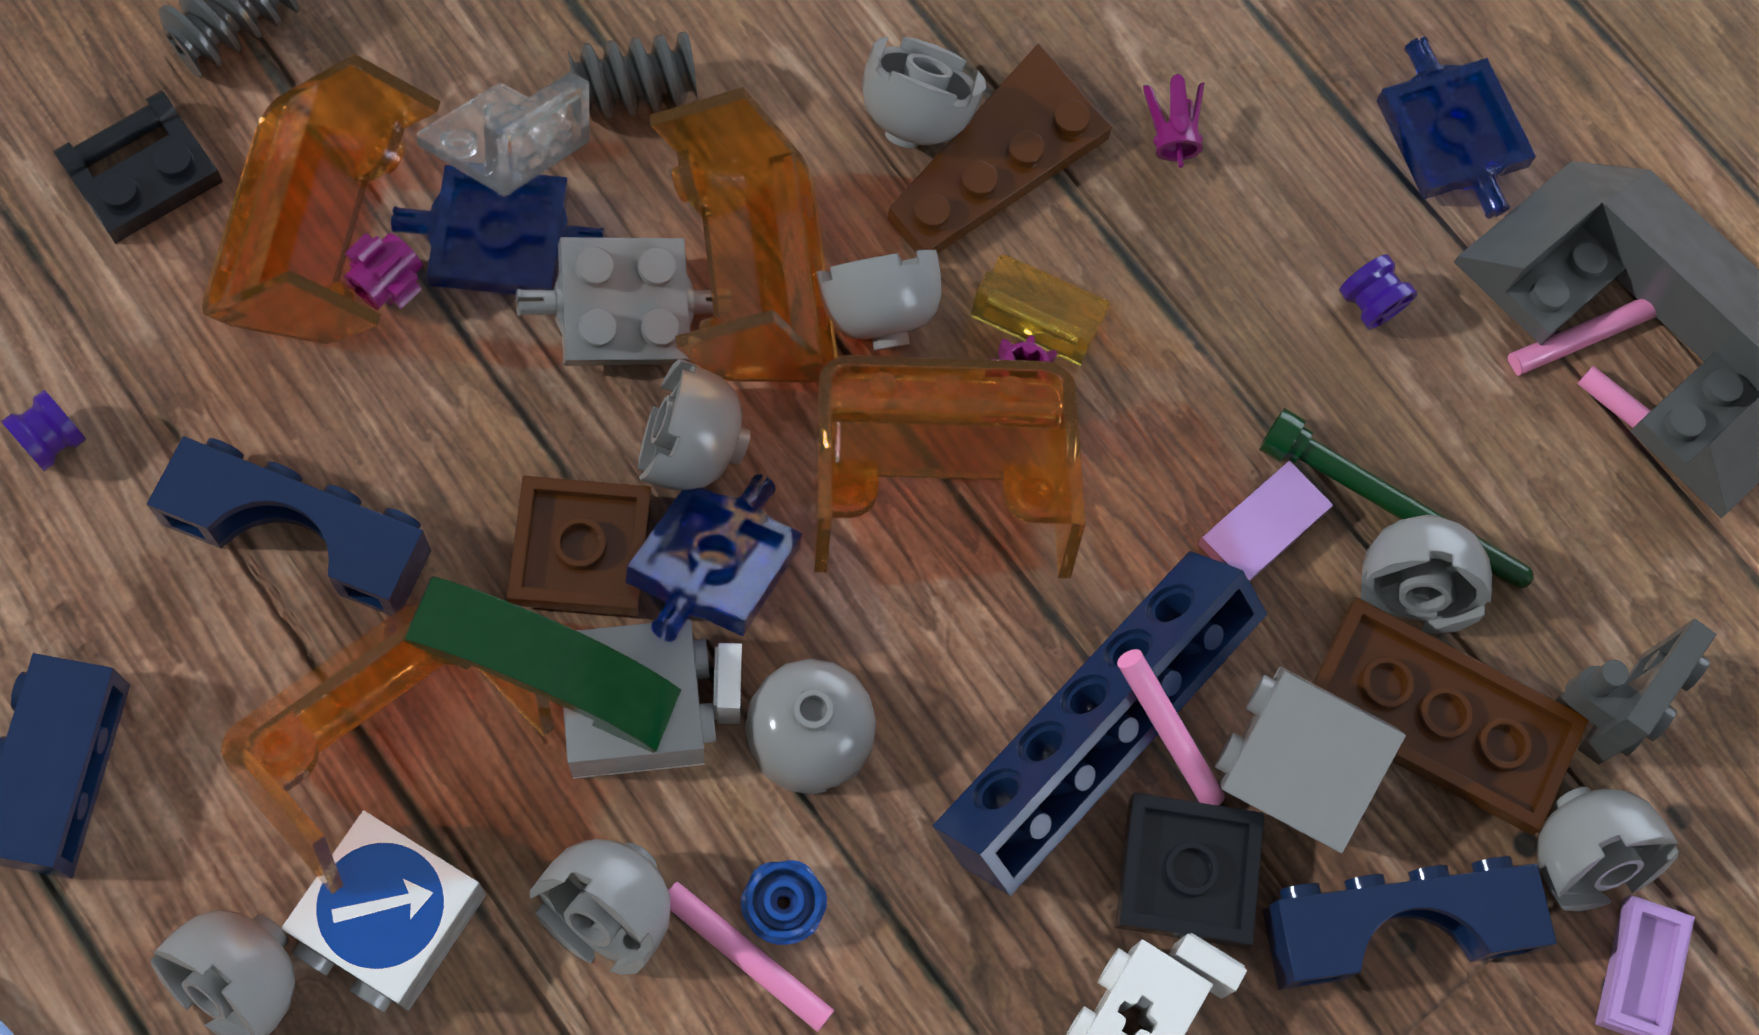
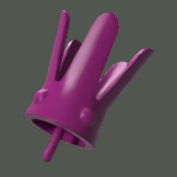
(1180, 136)

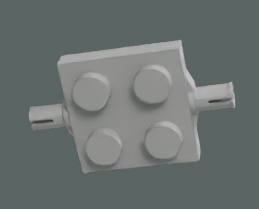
(619, 300)

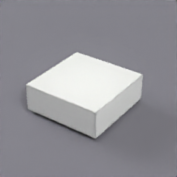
(727, 683)
(1209, 963)

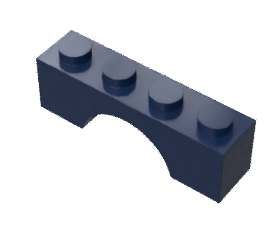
(219, 495)
(1486, 912)

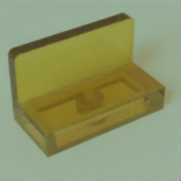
(1038, 304)

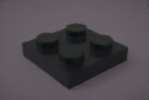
(1190, 870)

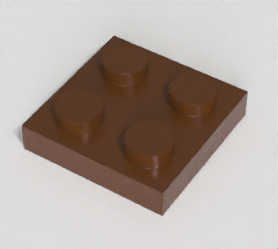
(577, 545)

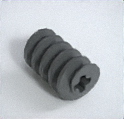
(211, 22)
(637, 74)

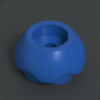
(788, 880)

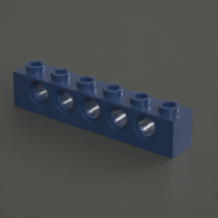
(1096, 723)

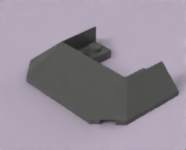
(1632, 228)

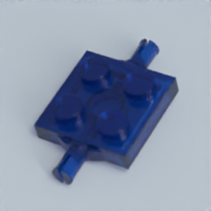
(1455, 128)
(493, 239)
(714, 558)

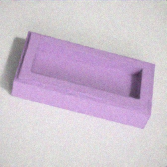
(1266, 522)
(1645, 968)

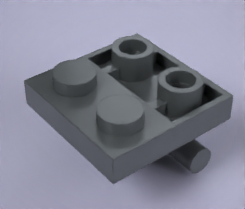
(1637, 703)

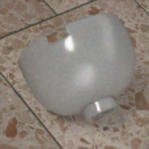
(919, 92)
(882, 297)
(693, 430)
(1428, 573)
(810, 726)
(1601, 843)
(605, 901)
(229, 970)

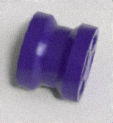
(1378, 291)
(44, 430)

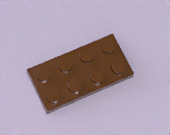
(1460, 717)

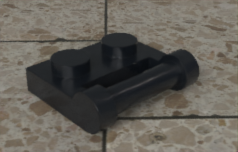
(146, 182)

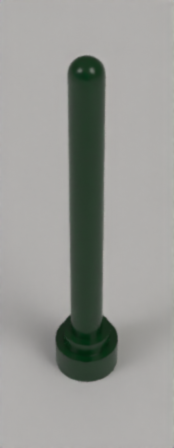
(1293, 441)

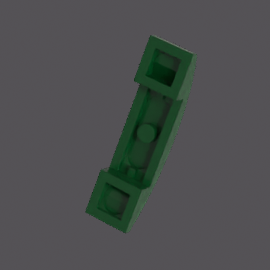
(544, 659)

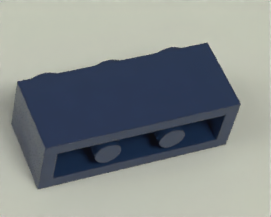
(55, 760)

